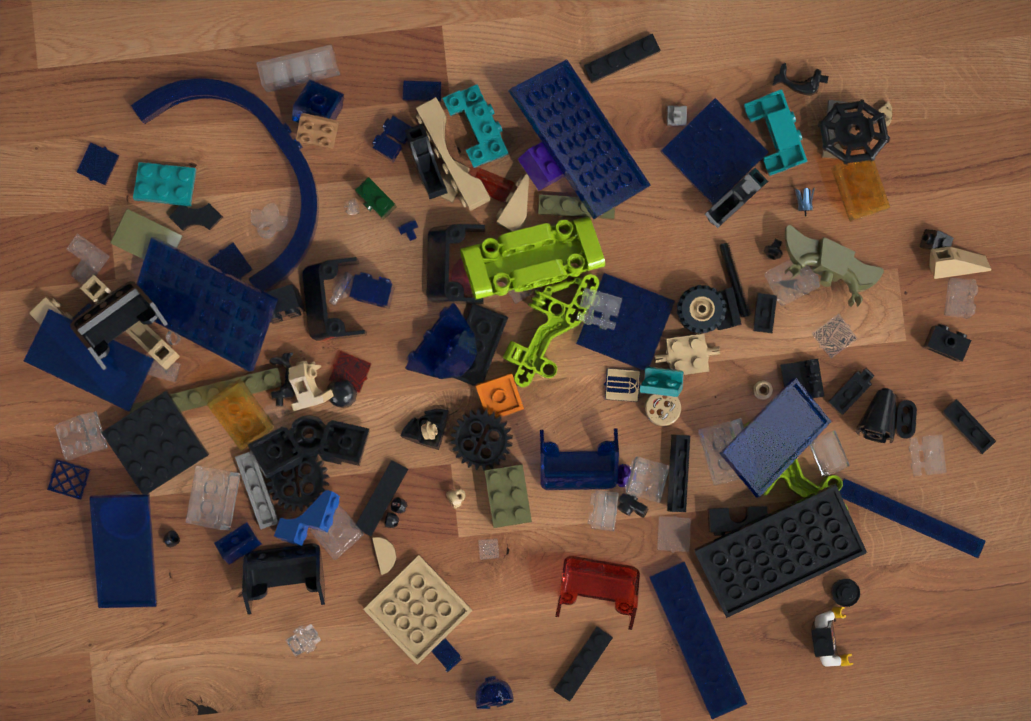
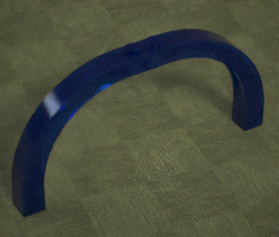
(202, 88)

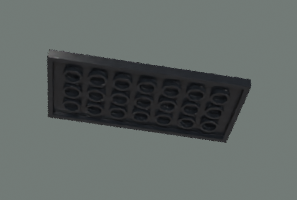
(780, 550)

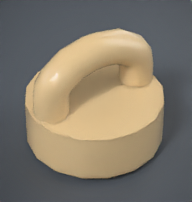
(453, 498)

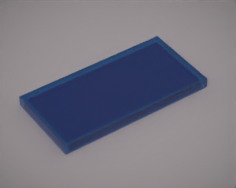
(64, 356)
(775, 437)
(123, 551)

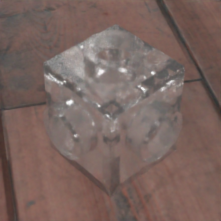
(303, 640)

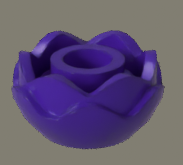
(623, 474)

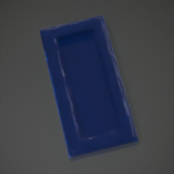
(421, 90)

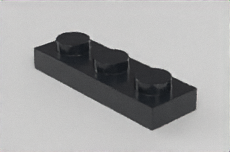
(968, 426)

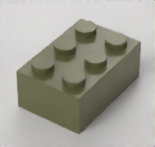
(508, 496)

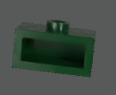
(375, 199)

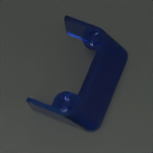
(579, 468)

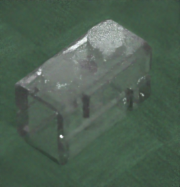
(604, 510)

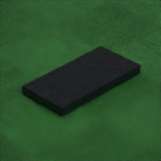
(488, 330)

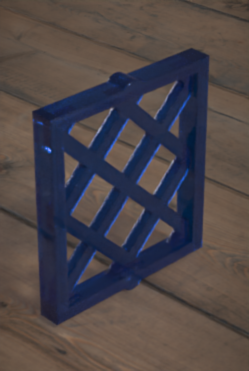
(65, 492)

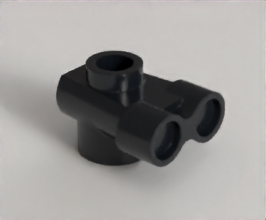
(629, 503)

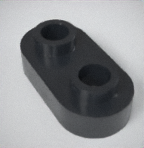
(907, 419)

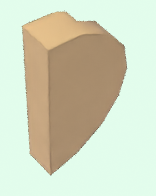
(385, 554)

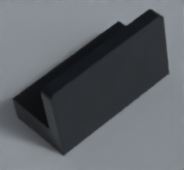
(732, 315)

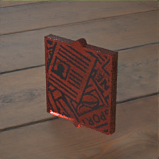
(351, 369)

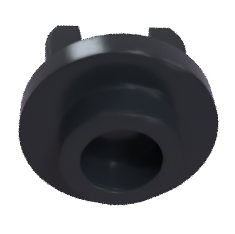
(773, 252)

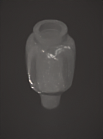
(341, 287)

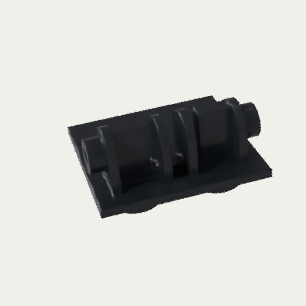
(808, 375)

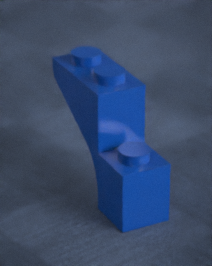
(317, 516)

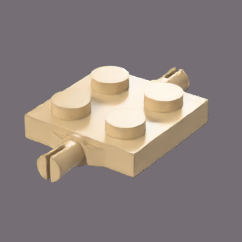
(687, 354)

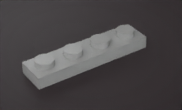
(257, 490)

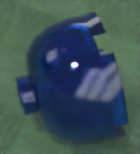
(493, 693)

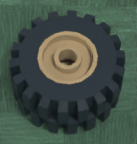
(701, 309)

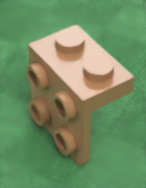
(317, 130)

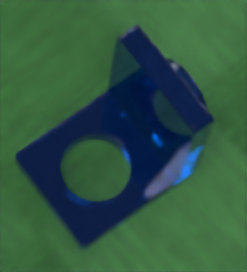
(447, 654)

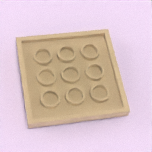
(418, 609)

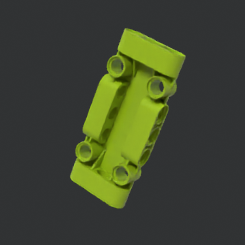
(532, 257)

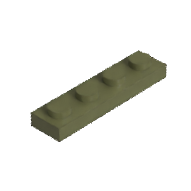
(566, 207)

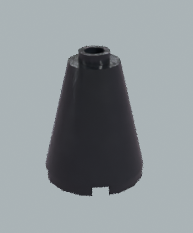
(879, 418)

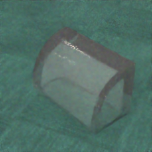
(829, 453)

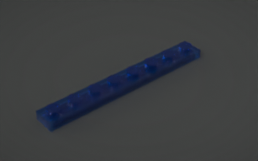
(911, 518)

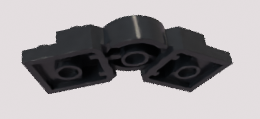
(286, 448)

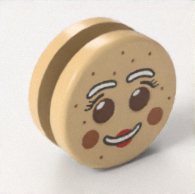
(662, 409)

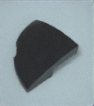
(413, 432)

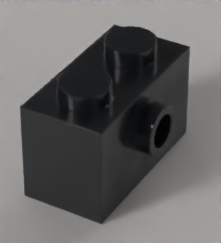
(947, 343)

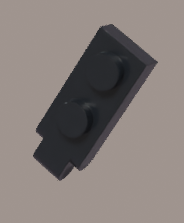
(851, 391)

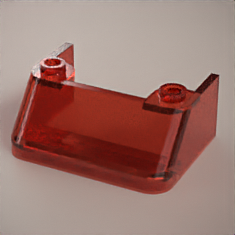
(599, 581)

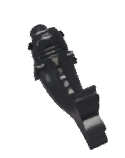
(806, 87)
(286, 390)

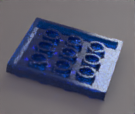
(714, 151)
(637, 327)

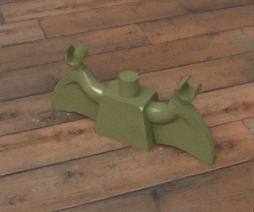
(830, 262)

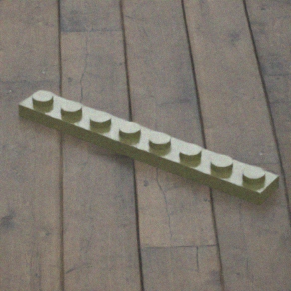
(199, 396)

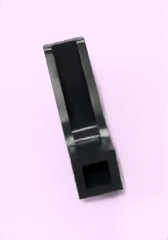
(736, 198)

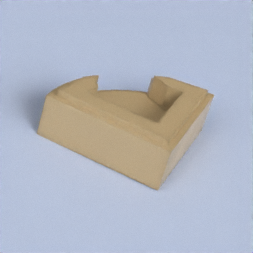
(887, 109)

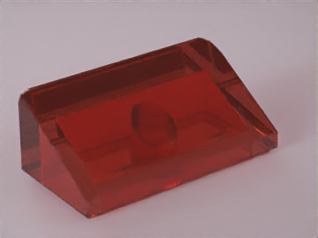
(495, 185)

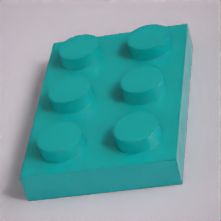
(164, 184)

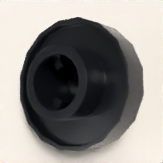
(845, 592)

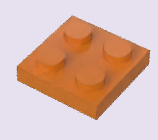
(500, 395)

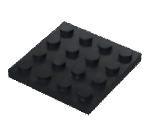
(155, 443)

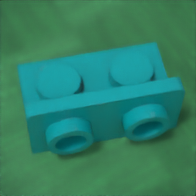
(662, 382)

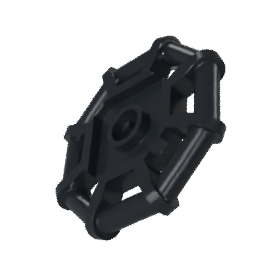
(848, 140)

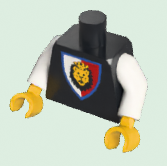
(824, 639)

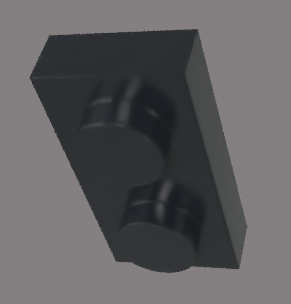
(764, 313)

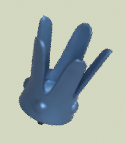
(806, 203)

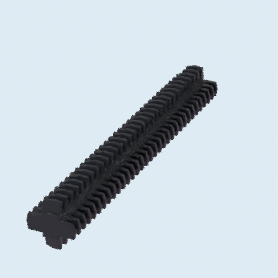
(734, 280)

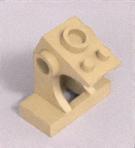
(314, 395)

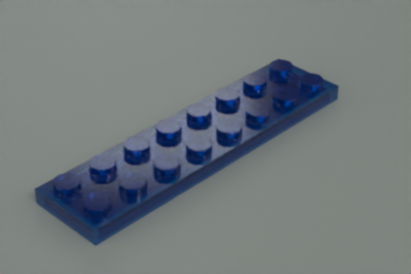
(698, 640)

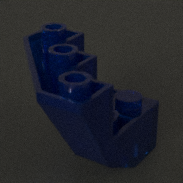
(446, 347)

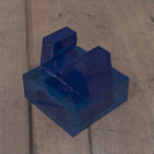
(408, 228)

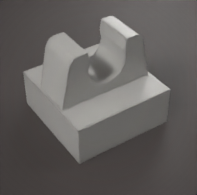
(676, 115)

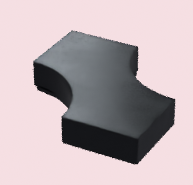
(187, 217)

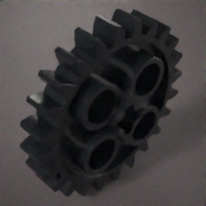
(466, 432)
(315, 477)

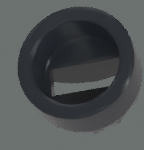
(395, 503)
(391, 520)
(175, 539)

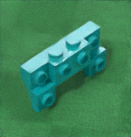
(480, 117)
(781, 129)

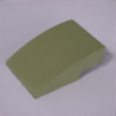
(136, 232)

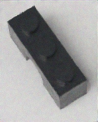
(720, 521)

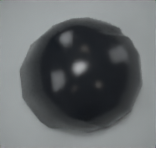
(343, 393)

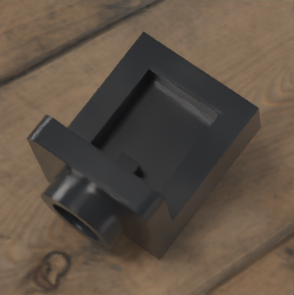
(935, 239)

